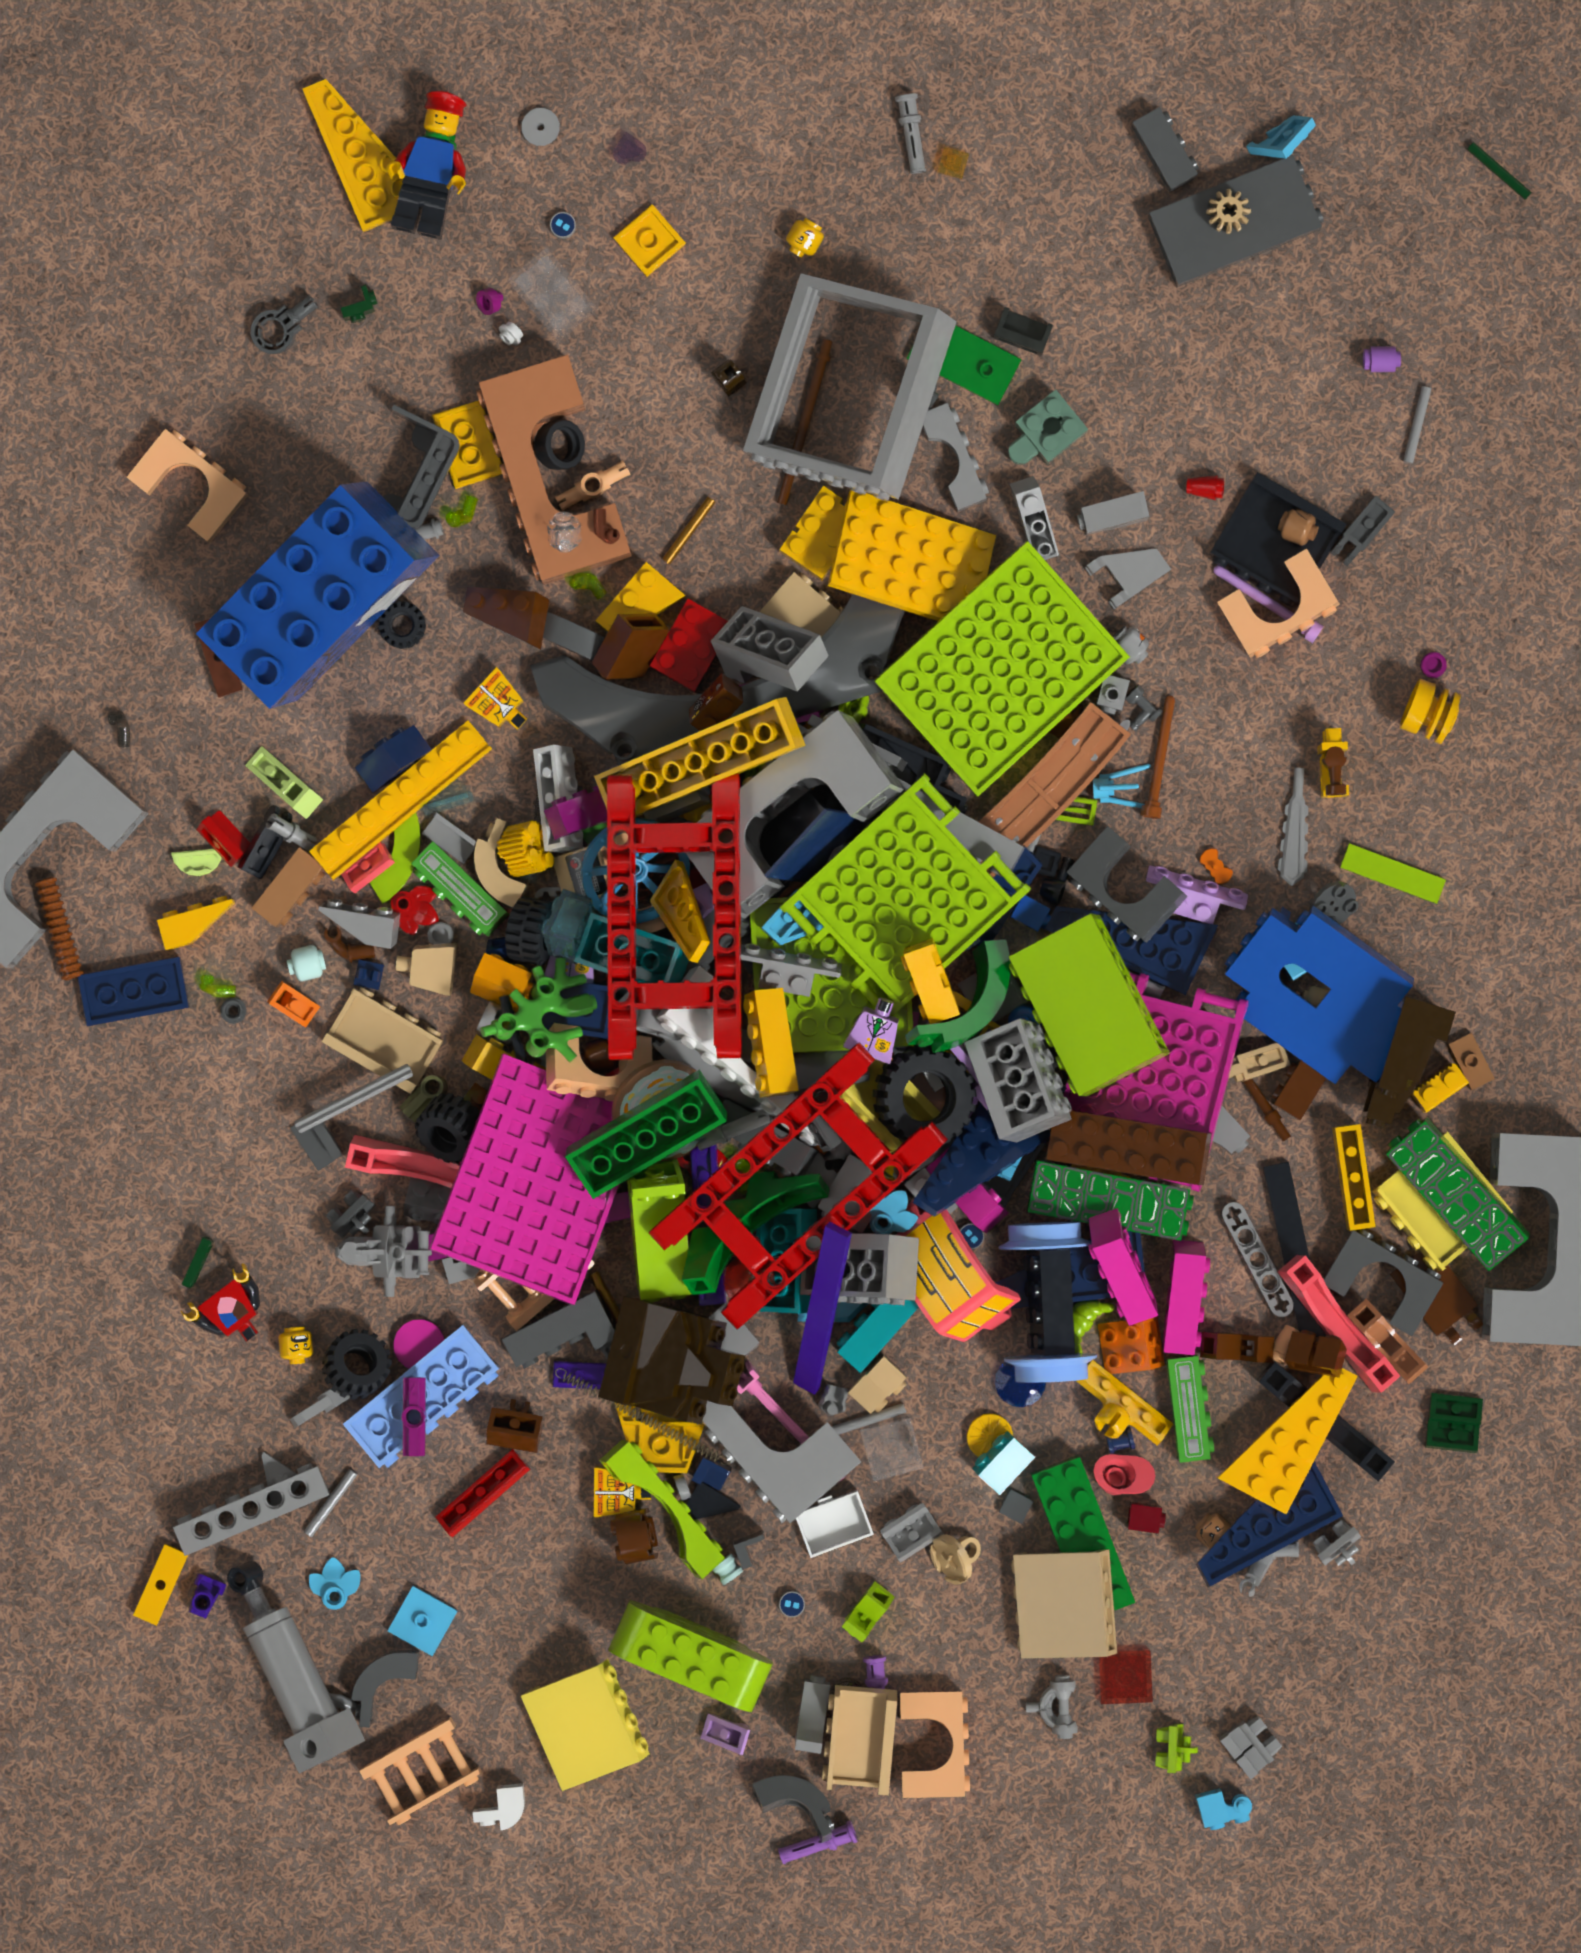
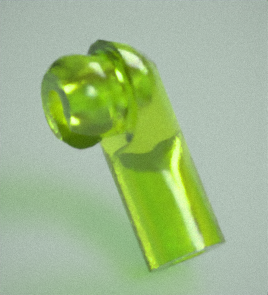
(464, 515)
(587, 581)
(216, 990)

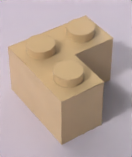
(878, 1383)

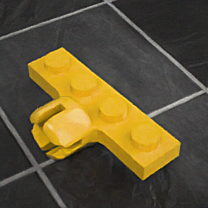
(1123, 1407)

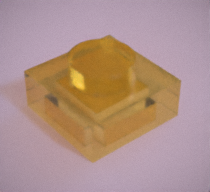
(953, 163)

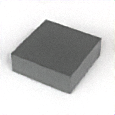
(1015, 1506)

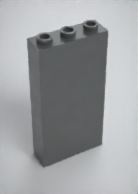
(1278, 215)

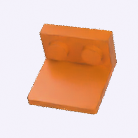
(1132, 1346)

